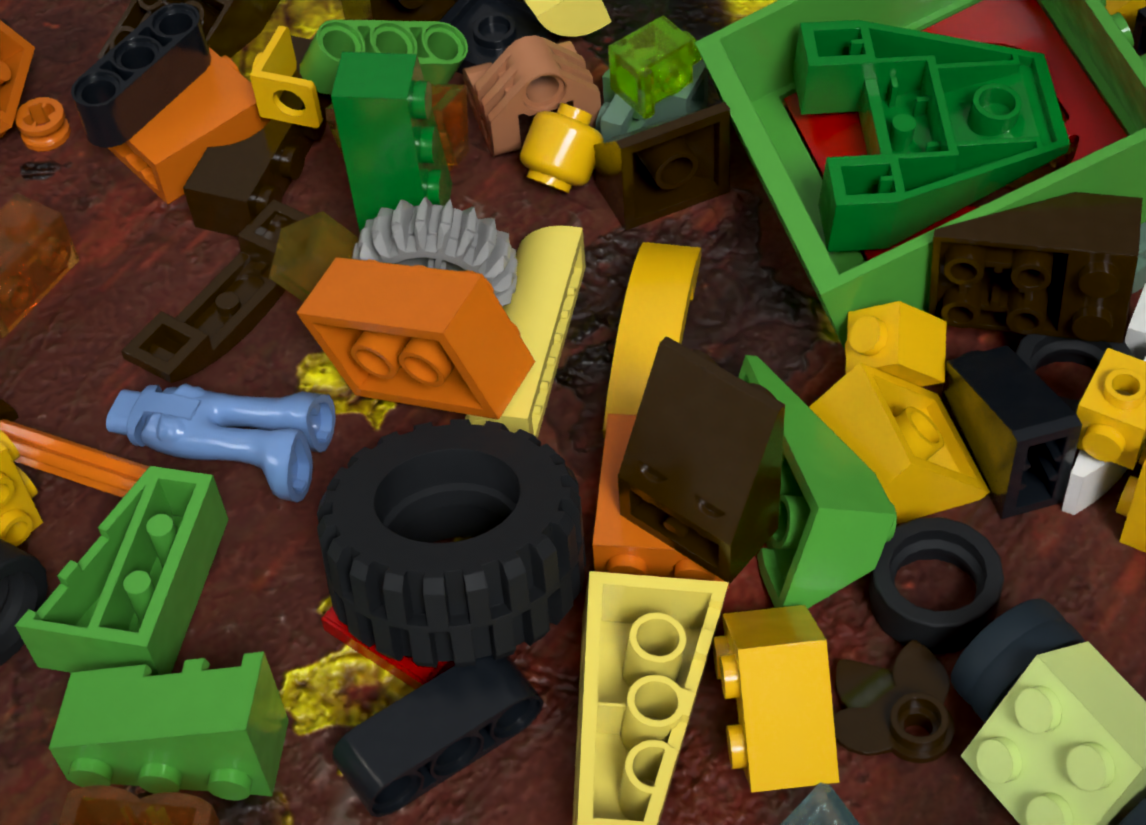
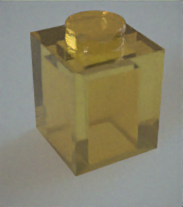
(307, 252)

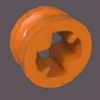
(38, 112)

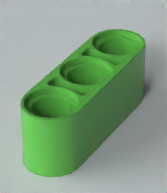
(436, 43)

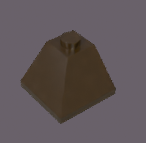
(665, 165)

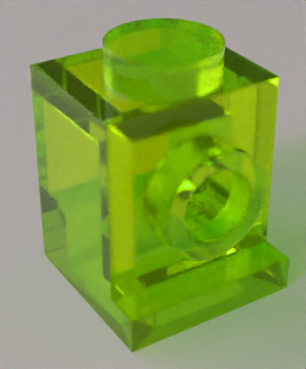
(652, 64)

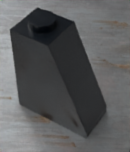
(1012, 428)

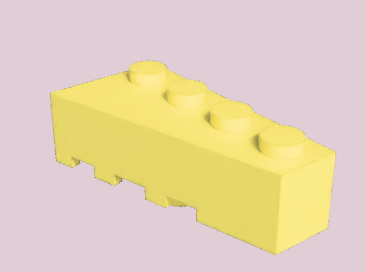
(637, 690)

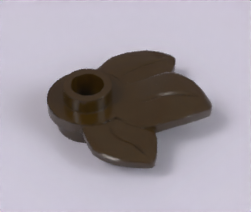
(886, 702)

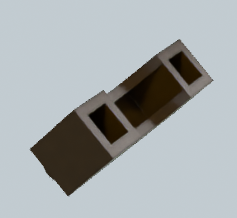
(244, 177)

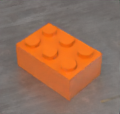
(418, 336)

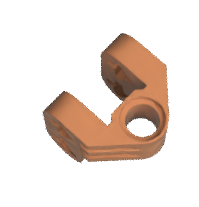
(526, 80)

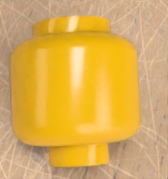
(560, 148)

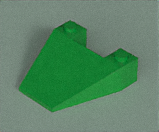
(937, 123)

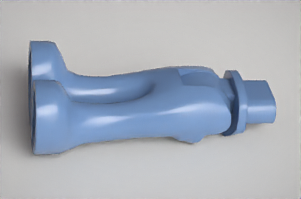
(204, 427)

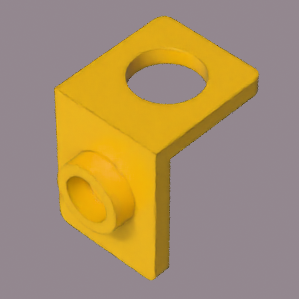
(273, 74)

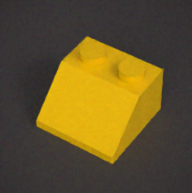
(904, 440)

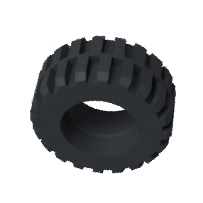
(463, 594)

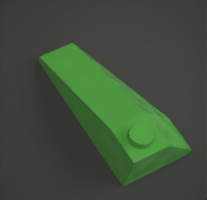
(829, 507)

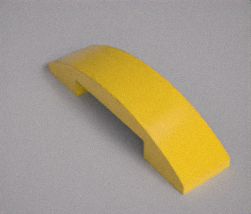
(653, 308)

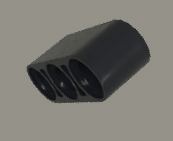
(141, 75)
(435, 732)

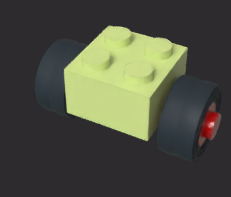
(1058, 720)

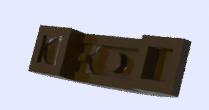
(222, 310)

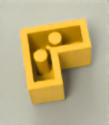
(783, 695)

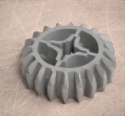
(441, 240)

